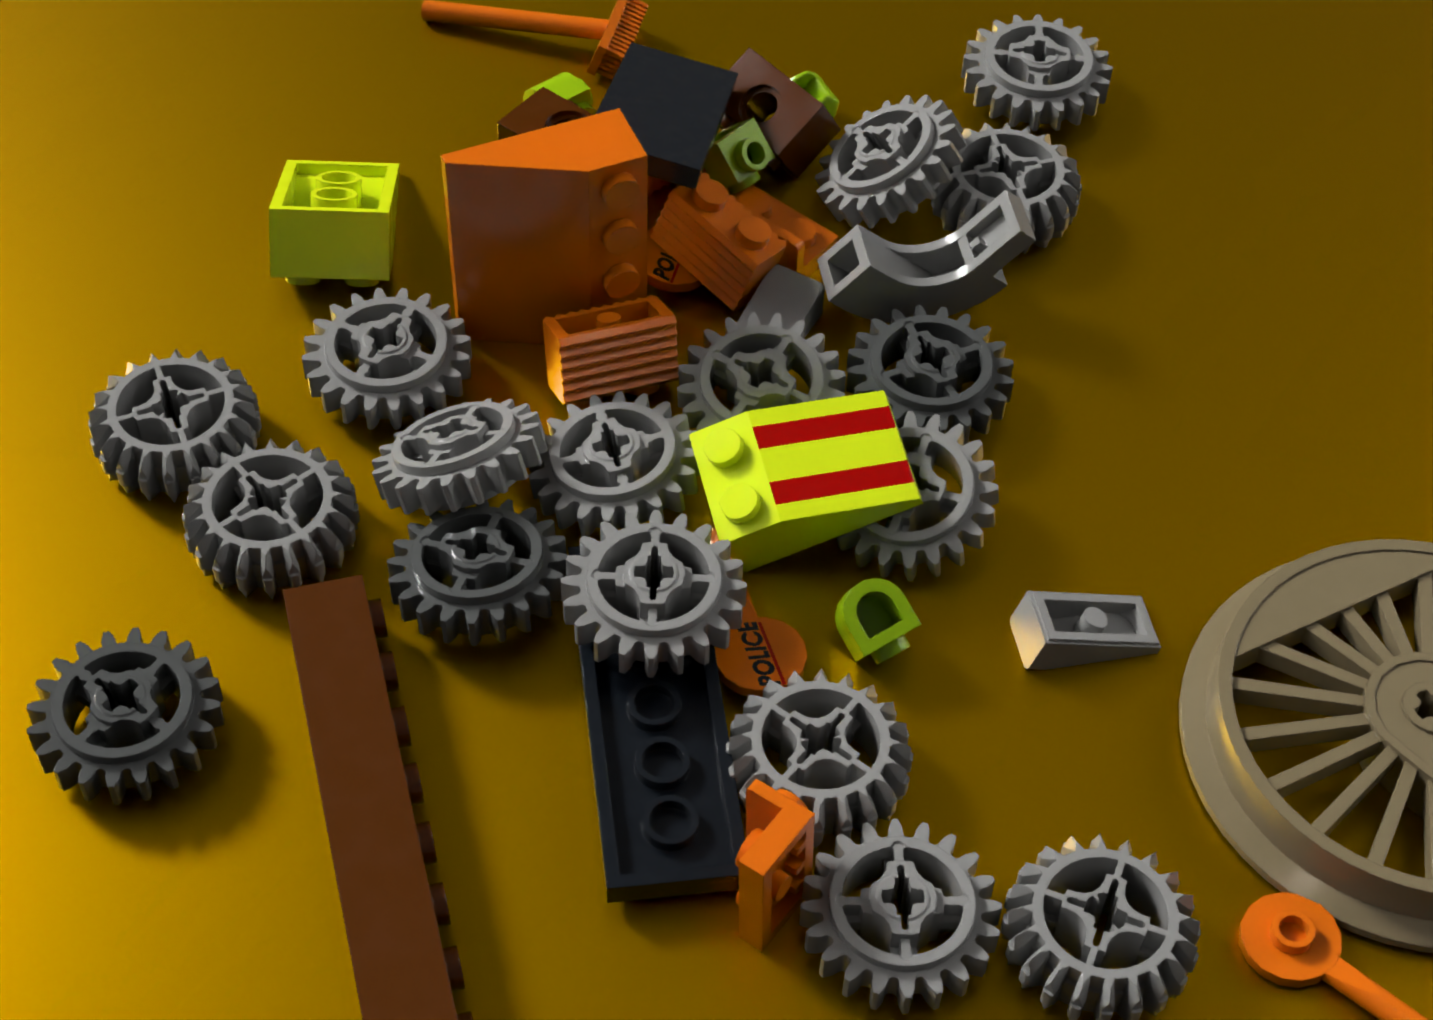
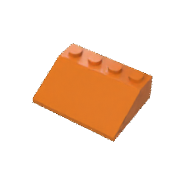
(546, 225)

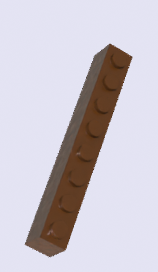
(368, 805)

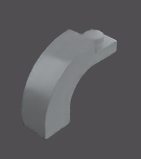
(954, 272)

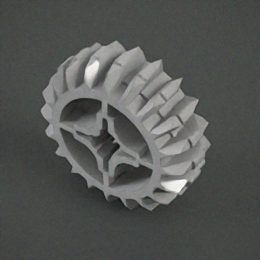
(1016, 163)
(137, 431)
(255, 517)
(813, 734)
(1144, 933)

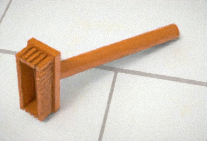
(614, 33)

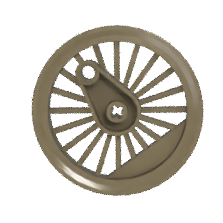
(1376, 700)

